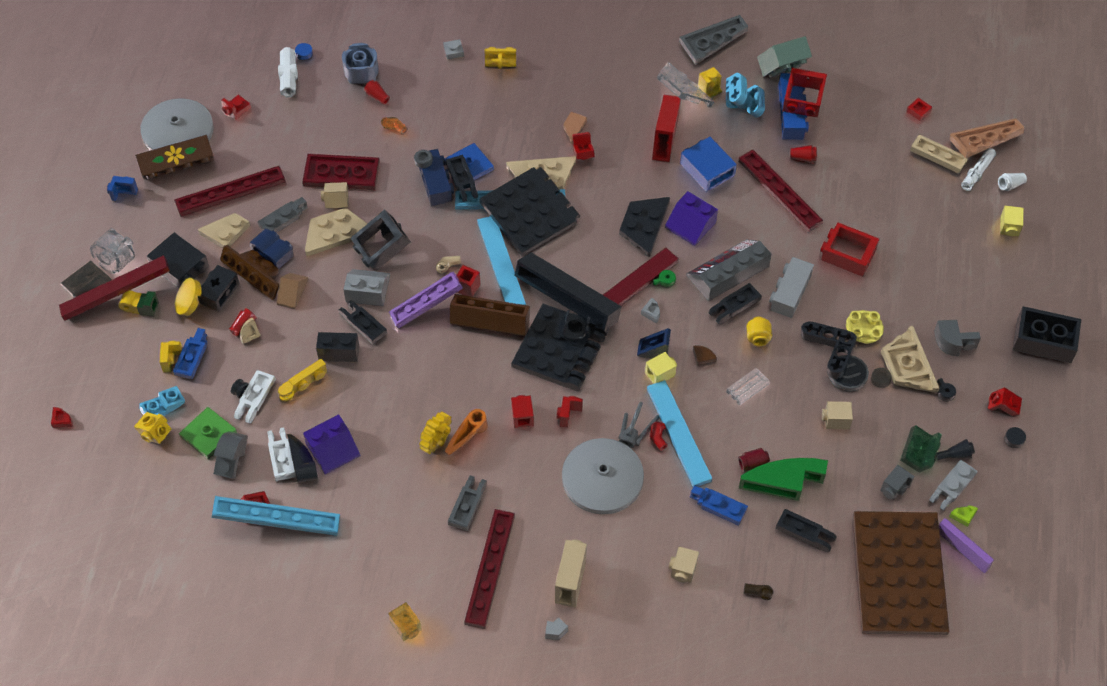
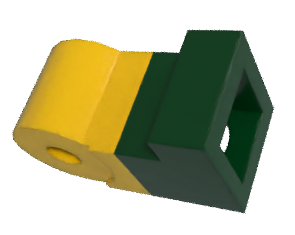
(139, 303)

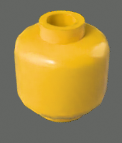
(759, 331)

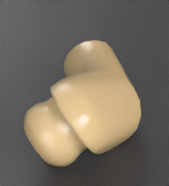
(446, 262)

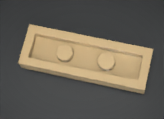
(939, 154)

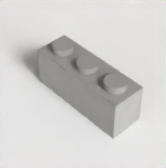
(791, 287)

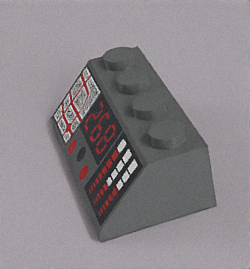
(730, 268)

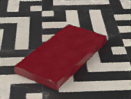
(355, 170)

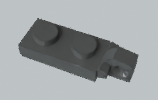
(283, 216)

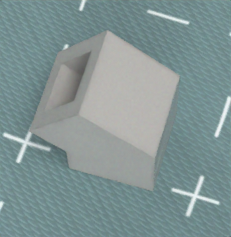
(556, 629)

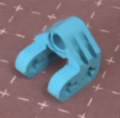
(742, 98)

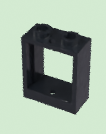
(387, 251)

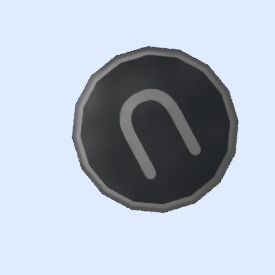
(854, 377)

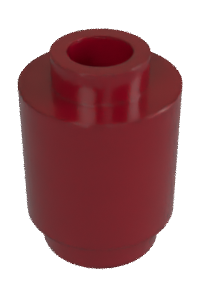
(753, 459)

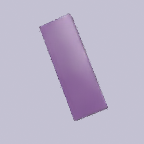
(965, 545)

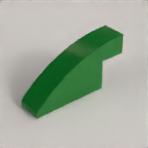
(784, 477)

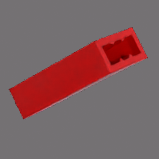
(666, 128)

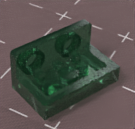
(920, 449)

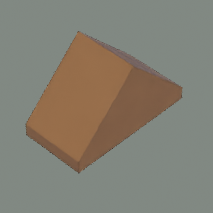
(291, 289)

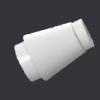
(1011, 180)

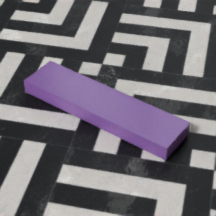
(425, 300)

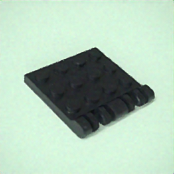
(553, 357)

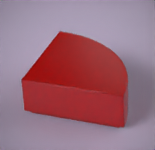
(60, 418)

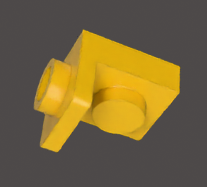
(167, 354)

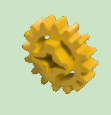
(435, 432)

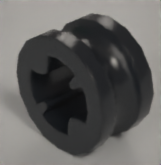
(239, 388)

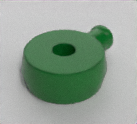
(666, 278)

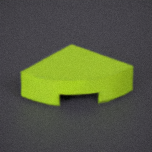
(964, 514)

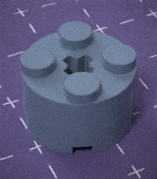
(360, 63)

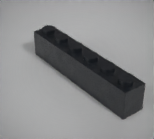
(567, 291)

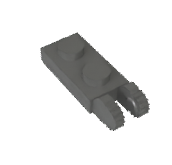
(466, 504)

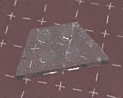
(682, 86)

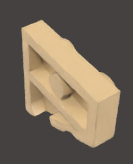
(225, 230)

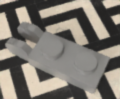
(954, 483)

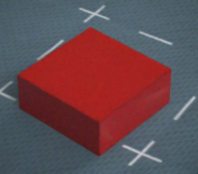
(919, 109)

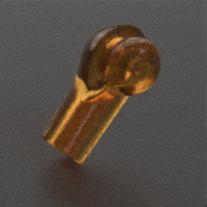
(394, 123)

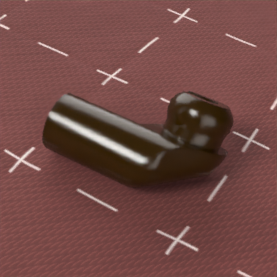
(764, 591)

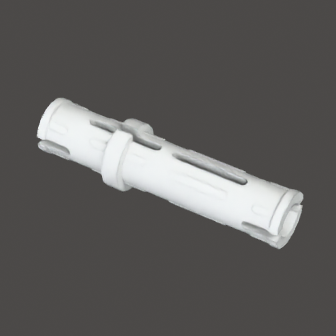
(975, 173)

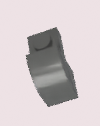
(951, 340)
(228, 450)

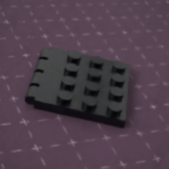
(530, 210)

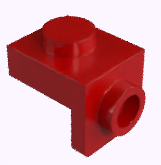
(582, 146)
(1006, 401)
(569, 404)

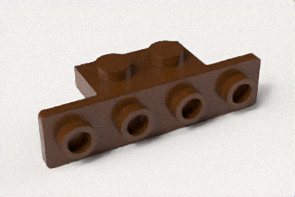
(253, 269)

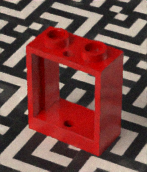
(799, 78)
(843, 260)

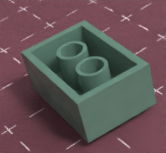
(784, 56)

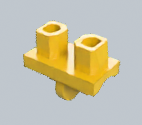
(500, 57)

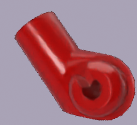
(656, 433)

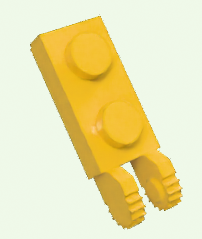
(302, 380)

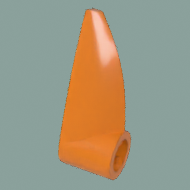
(467, 430)

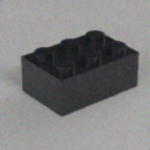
(1047, 334)

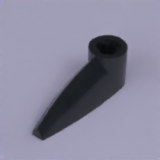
(302, 460)

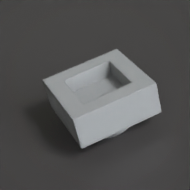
(453, 49)

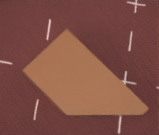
(574, 124)

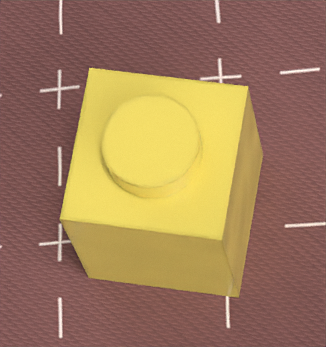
(1011, 221)
(661, 368)

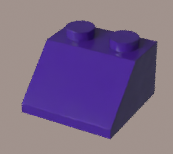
(691, 218)
(331, 444)

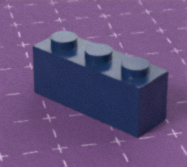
(436, 180)

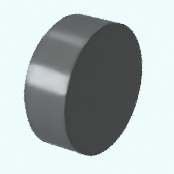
(423, 158)

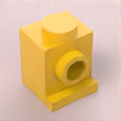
(710, 82)

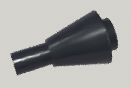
(961, 450)

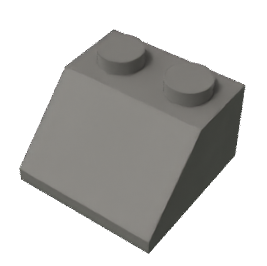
(366, 287)

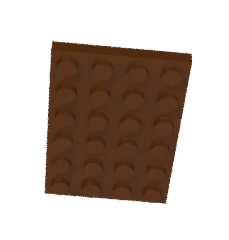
(900, 573)

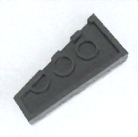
(712, 38)

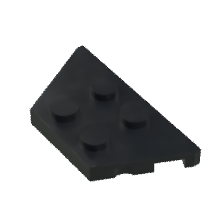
(644, 222)

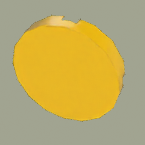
(187, 296)

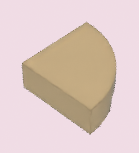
(249, 331)

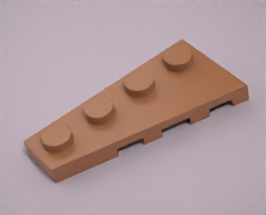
(981, 138)

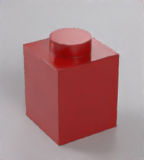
(469, 280)
(522, 411)

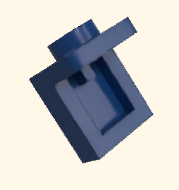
(122, 185)

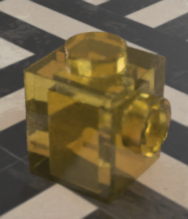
(405, 622)

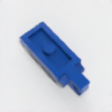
(191, 355)
(719, 504)

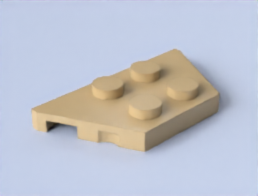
(557, 168)
(332, 230)
(909, 363)

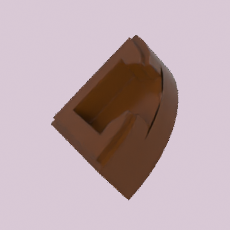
(703, 355)

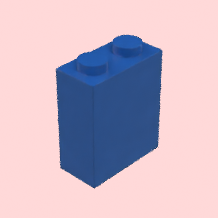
(708, 164)

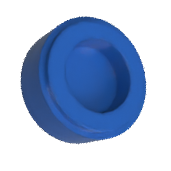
(303, 51)

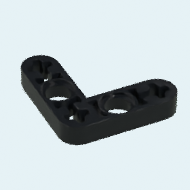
(839, 345)

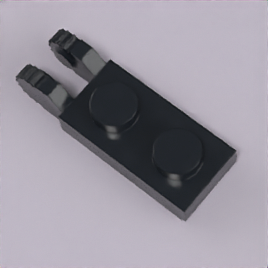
(461, 176)
(735, 303)
(363, 322)
(805, 530)

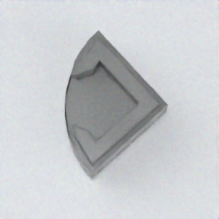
(651, 310)

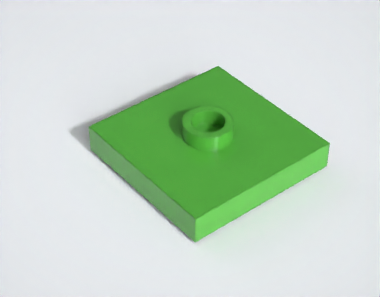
(206, 431)

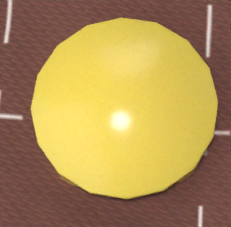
(865, 325)

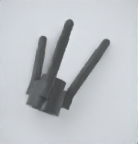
(630, 435)

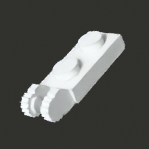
(254, 395)
(281, 456)

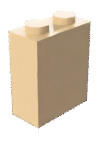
(570, 573)

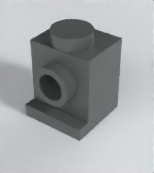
(897, 482)

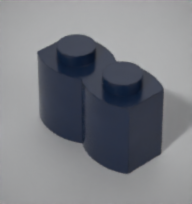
(272, 247)

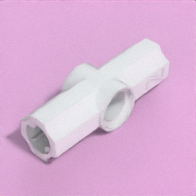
(287, 72)

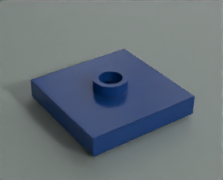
(476, 161)

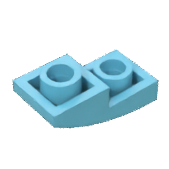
(166, 402)

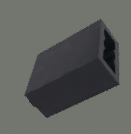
(182, 259)

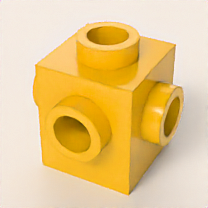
(153, 427)

